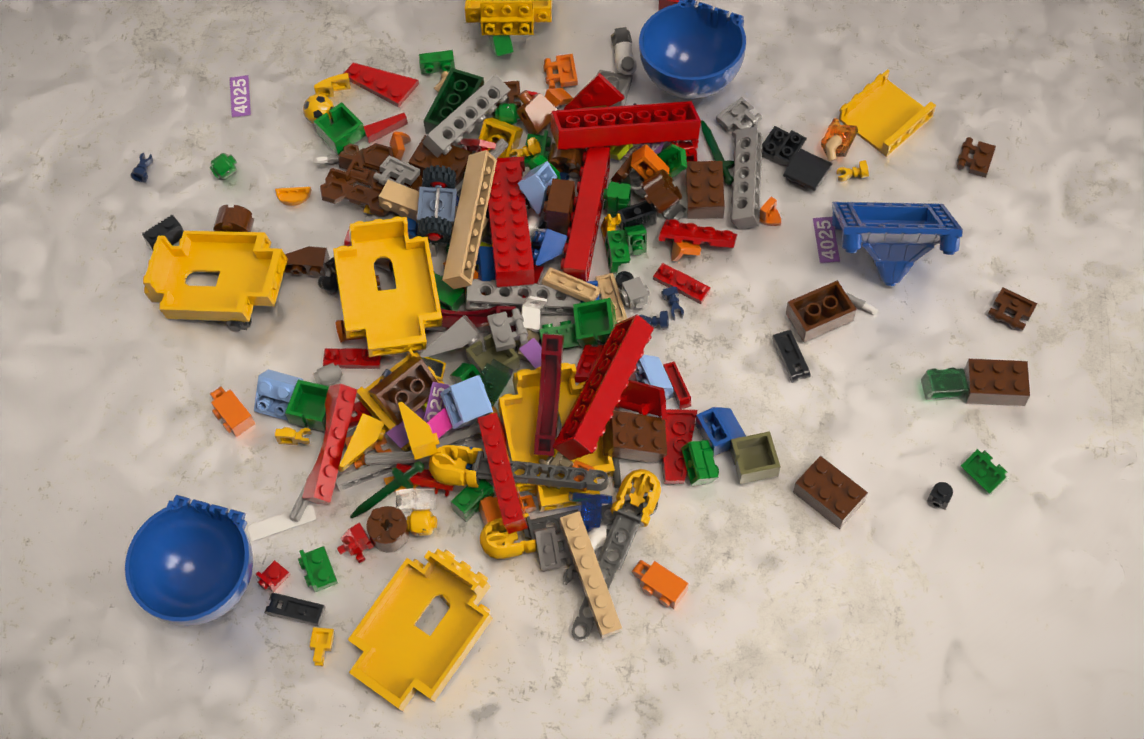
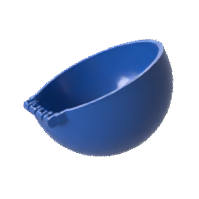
(692, 49)
(189, 562)

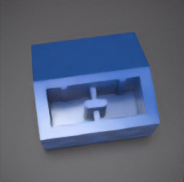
(546, 245)
(719, 427)

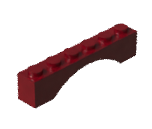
(478, 318)
(549, 394)

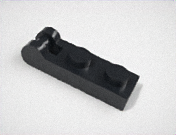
(791, 355)
(295, 609)

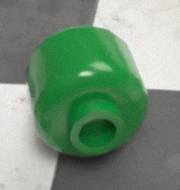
(507, 113)
(223, 166)

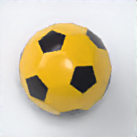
(317, 106)

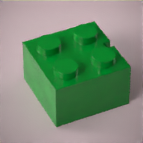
(343, 131)
(594, 321)
(308, 405)

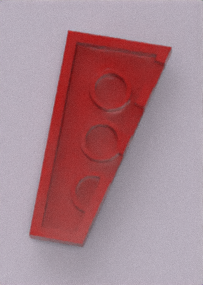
(384, 84)
(697, 235)
(679, 431)

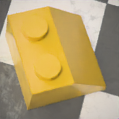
(494, 130)

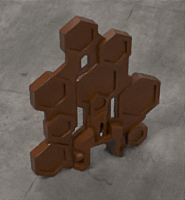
(341, 184)

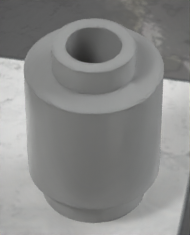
(328, 374)

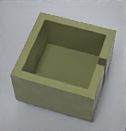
(479, 357)
(755, 457)

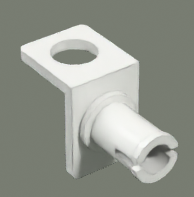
(531, 312)

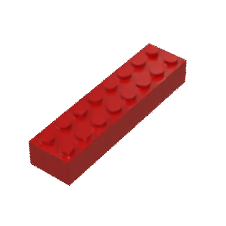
(625, 125)
(587, 213)
(510, 227)
(603, 388)

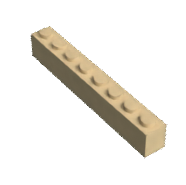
(469, 220)

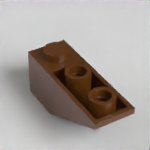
(307, 261)

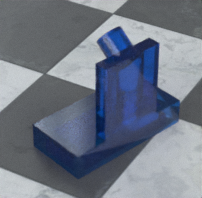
(590, 507)

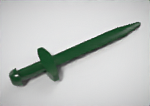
(728, 179)
(401, 479)

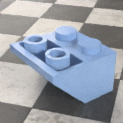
(535, 185)
(653, 373)
(274, 393)
(466, 402)

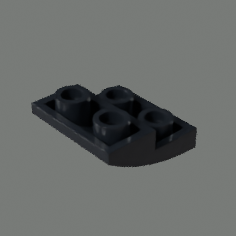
(782, 146)
(807, 169)

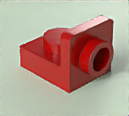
(272, 576)

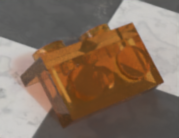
(846, 132)

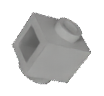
(634, 293)

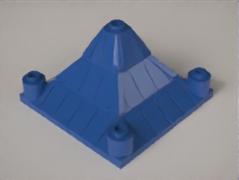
(896, 233)

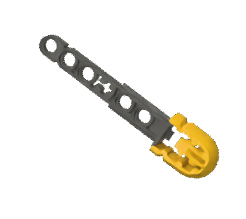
(450, 465)
(626, 523)
(493, 534)

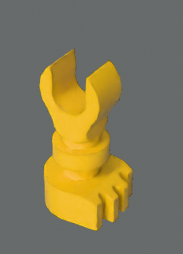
(533, 147)
(862, 171)

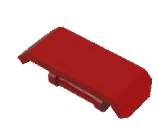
(644, 399)

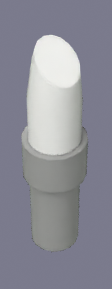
(330, 159)
(861, 304)

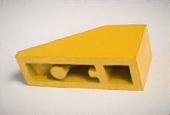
(419, 433)
(364, 439)

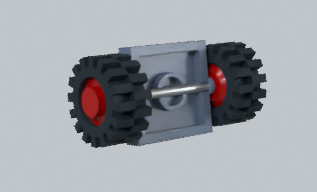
(437, 204)

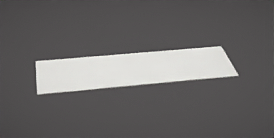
(279, 523)

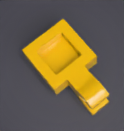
(609, 224)
(291, 437)
(320, 642)

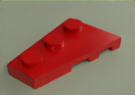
(596, 93)

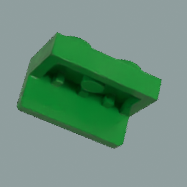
(674, 158)

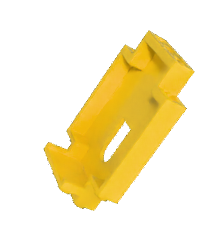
(508, 16)
(247, 275)
(393, 317)
(519, 423)
(402, 657)

